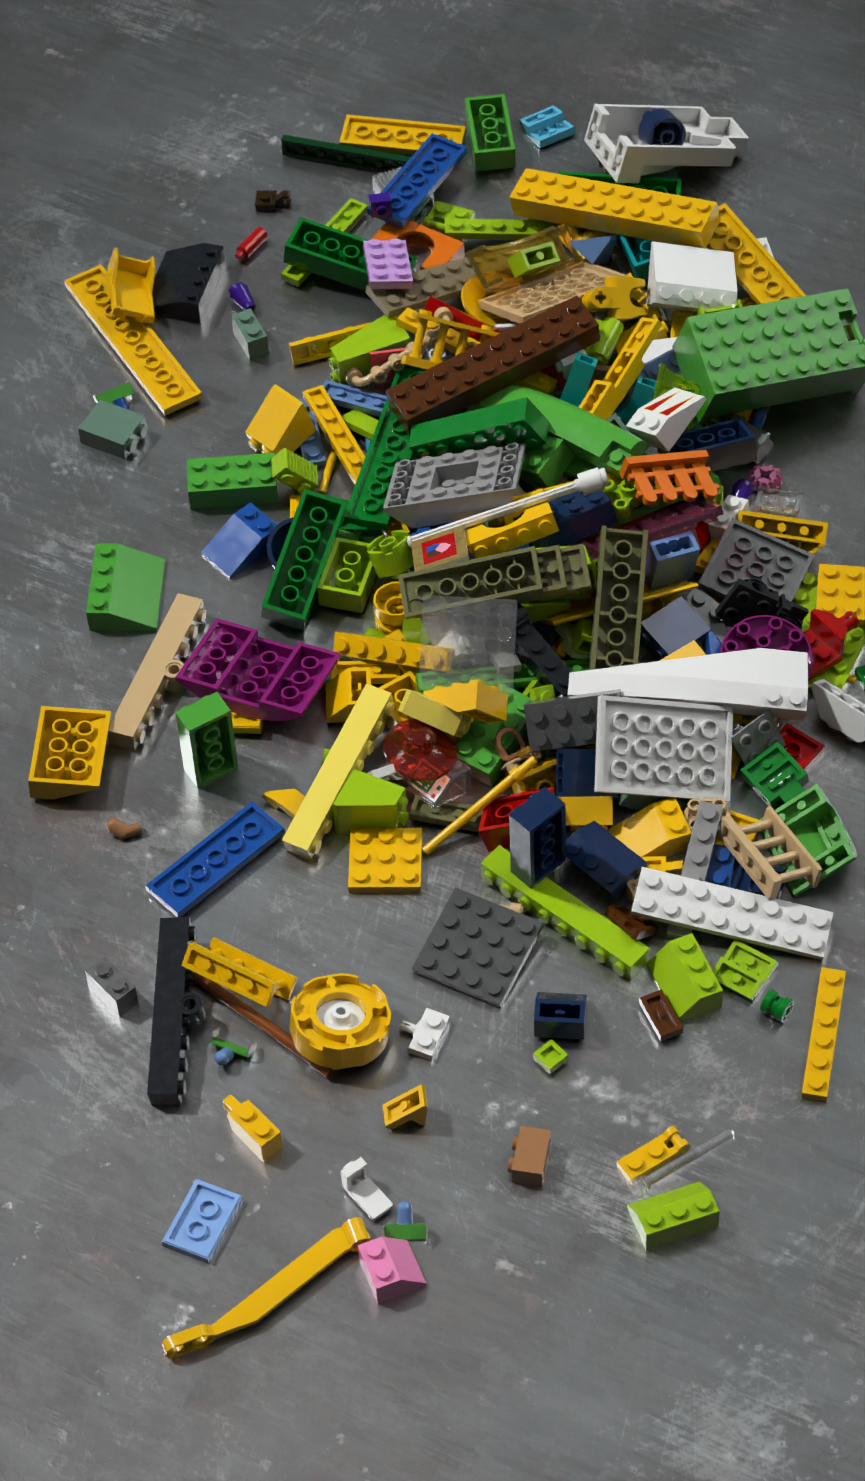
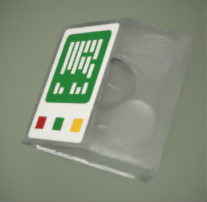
(445, 789)

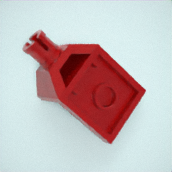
(828, 638)

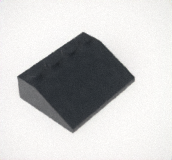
(187, 281)

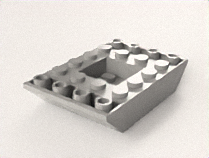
(453, 485)

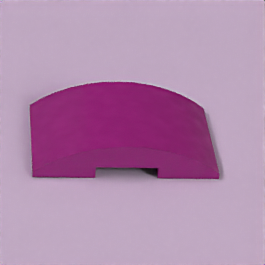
(255, 673)

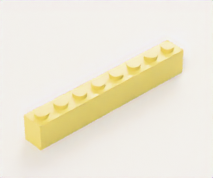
(347, 753)

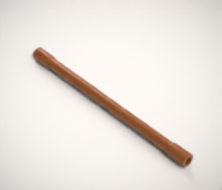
(256, 1019)

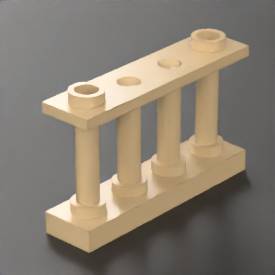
(761, 868)

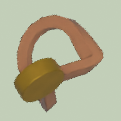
(503, 754)

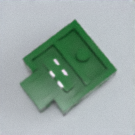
(775, 776)

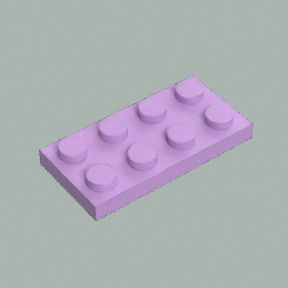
(387, 264)

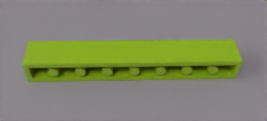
(568, 916)

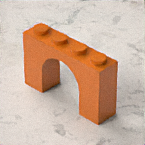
(443, 247)

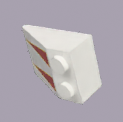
(665, 418)

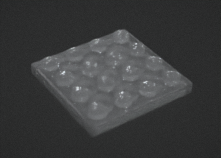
(467, 641)

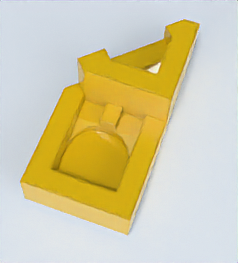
(287, 799)

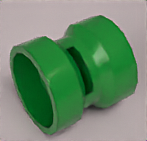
(776, 1005)

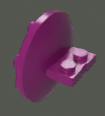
(768, 633)

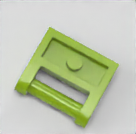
(442, 210)

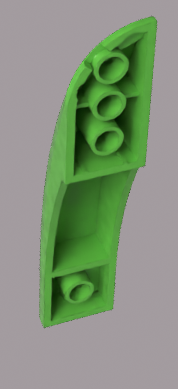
(582, 431)

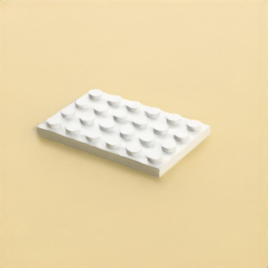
(663, 748)

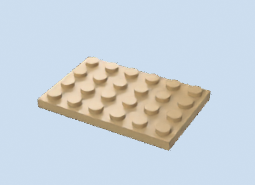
(547, 291)

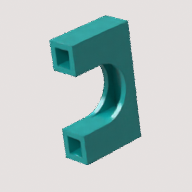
(579, 384)

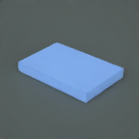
(202, 1221)

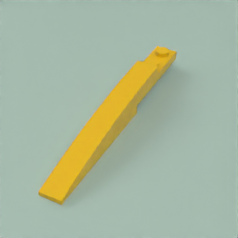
(607, 394)

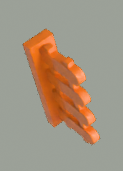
(670, 465)

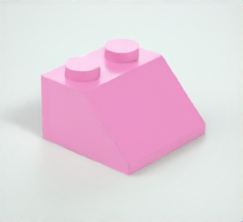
(390, 1267)

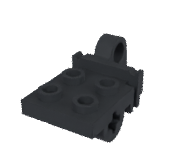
(754, 599)

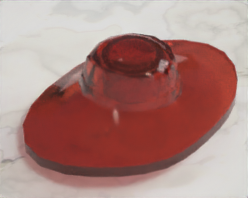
(419, 751)

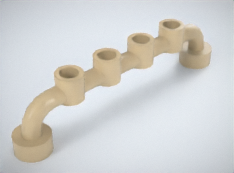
(378, 373)

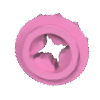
(775, 477)

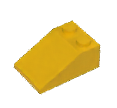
(655, 830)

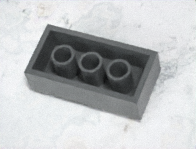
(563, 720)

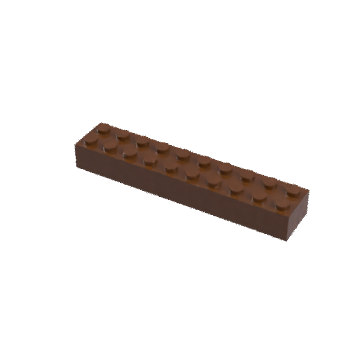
(494, 364)

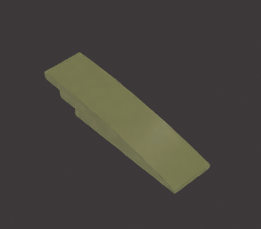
(515, 575)

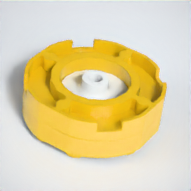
(340, 1021)

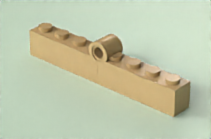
(157, 672)

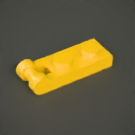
(653, 1154)

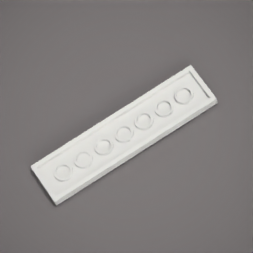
(732, 913)

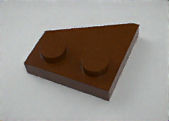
(633, 925)

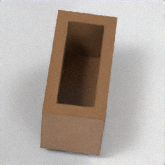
(530, 1156)

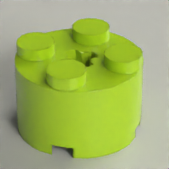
(391, 554)

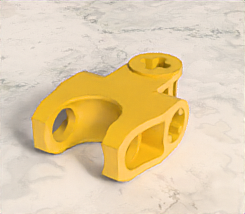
(615, 298)

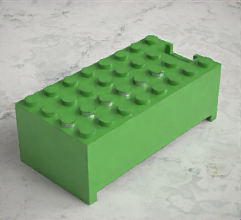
(773, 353)

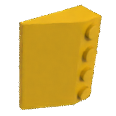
(68, 752)

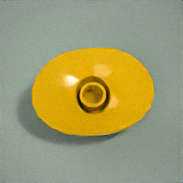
(470, 294)

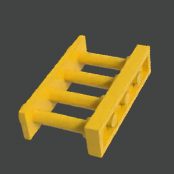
(414, 358)
(239, 971)

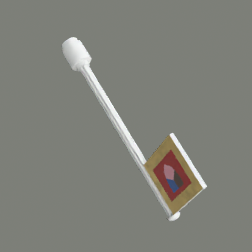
(448, 542)

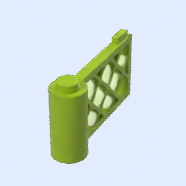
(610, 332)

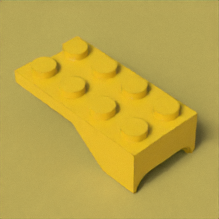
(131, 287)

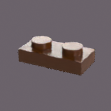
(661, 1015)

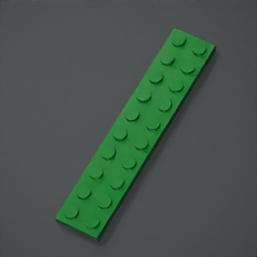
(386, 449)

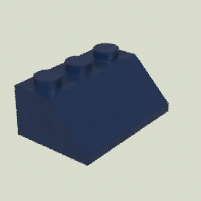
(603, 858)

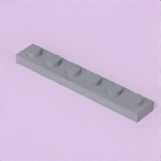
(699, 851)

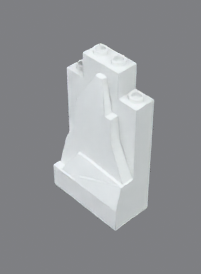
(616, 141)

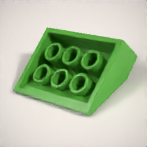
(124, 589)

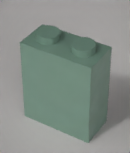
(113, 429)

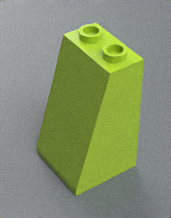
(356, 349)

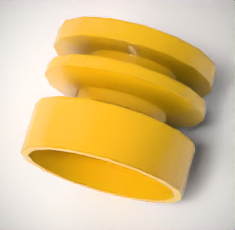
(388, 608)

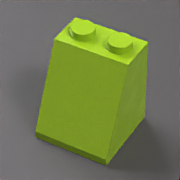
(369, 803)

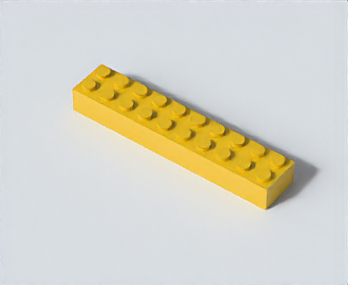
(615, 208)

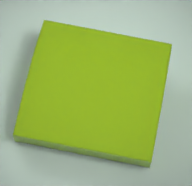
(744, 969)

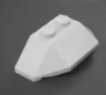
(840, 710)

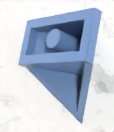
(597, 249)

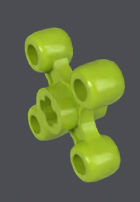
(626, 492)

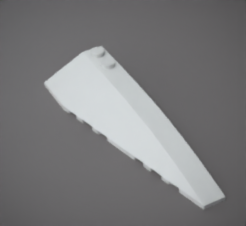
(738, 679)

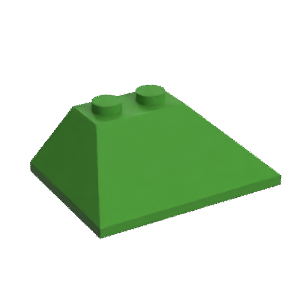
(820, 832)

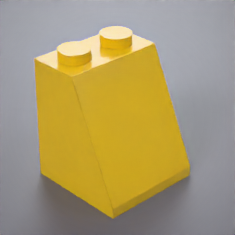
(280, 423)

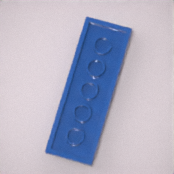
(421, 177)
(215, 859)

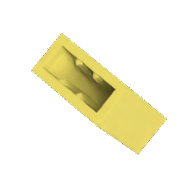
(434, 713)

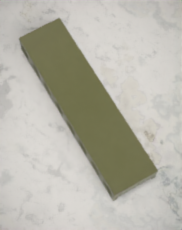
(618, 598)

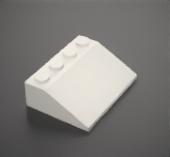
(690, 277)

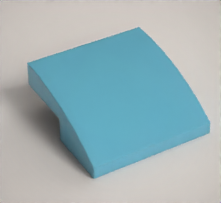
(547, 126)

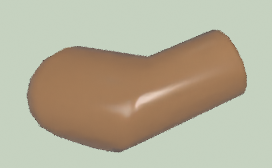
(122, 830)

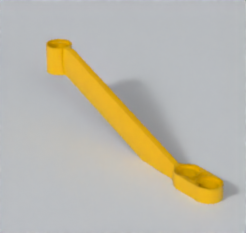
(274, 1291)

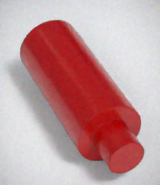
(251, 243)

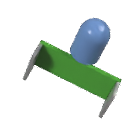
(227, 1053)
(405, 1229)

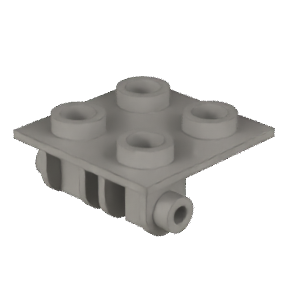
(756, 737)

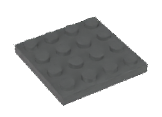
(753, 553)
(477, 947)

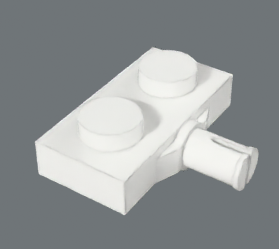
(426, 1033)

